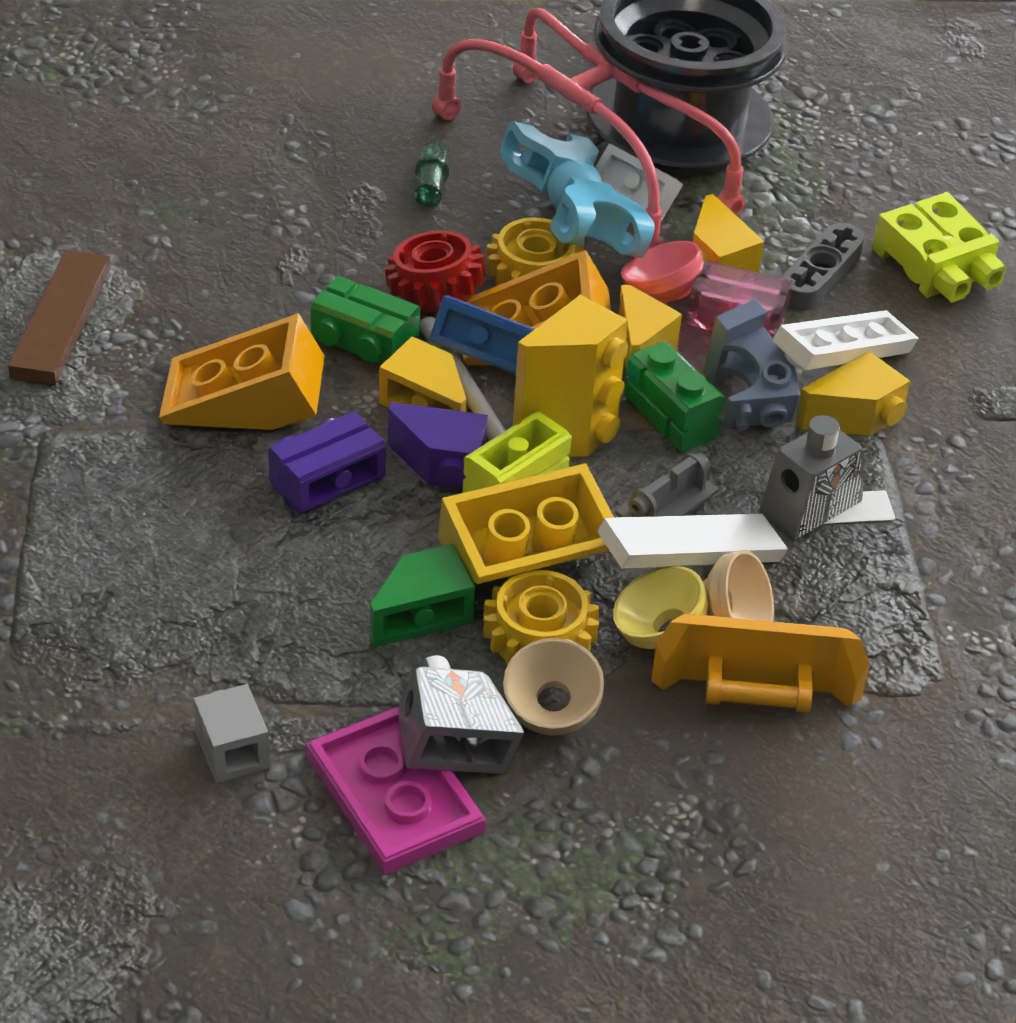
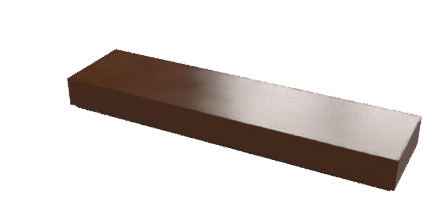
(59, 318)

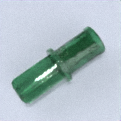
(431, 172)

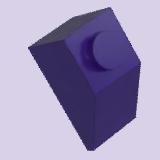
(435, 440)

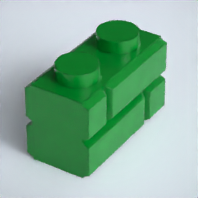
(363, 320)
(674, 396)

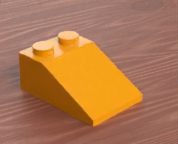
(543, 293)
(247, 380)

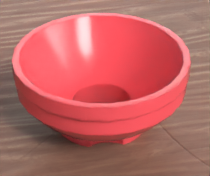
(665, 270)

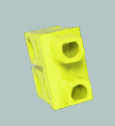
(941, 249)

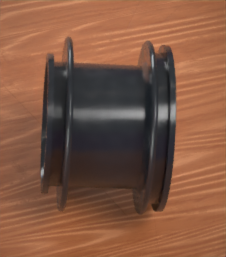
(700, 54)

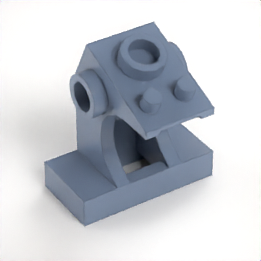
(758, 363)

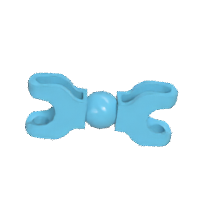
(576, 190)

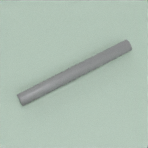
(474, 398)

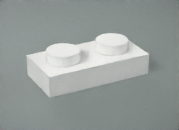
(628, 178)

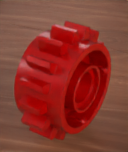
(433, 267)

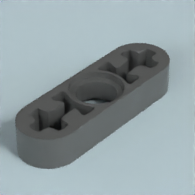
(823, 251)

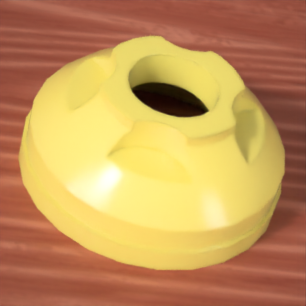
(655, 600)

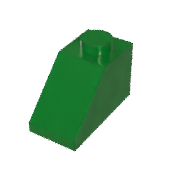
(422, 596)

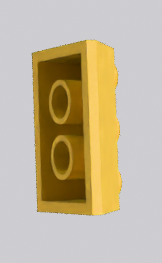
(574, 373)
(525, 523)

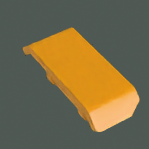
(761, 661)

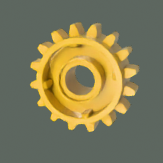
(525, 248)
(537, 608)

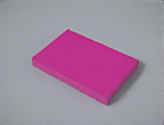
(392, 808)

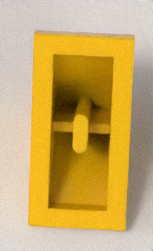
(647, 321)

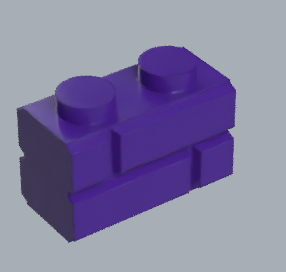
(326, 461)

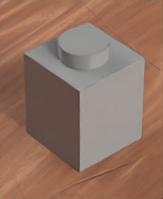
(231, 733)

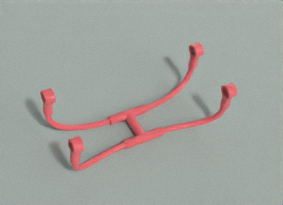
(576, 90)

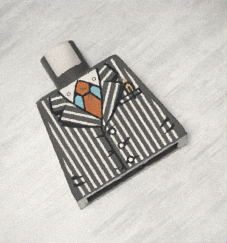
(813, 479)
(456, 721)

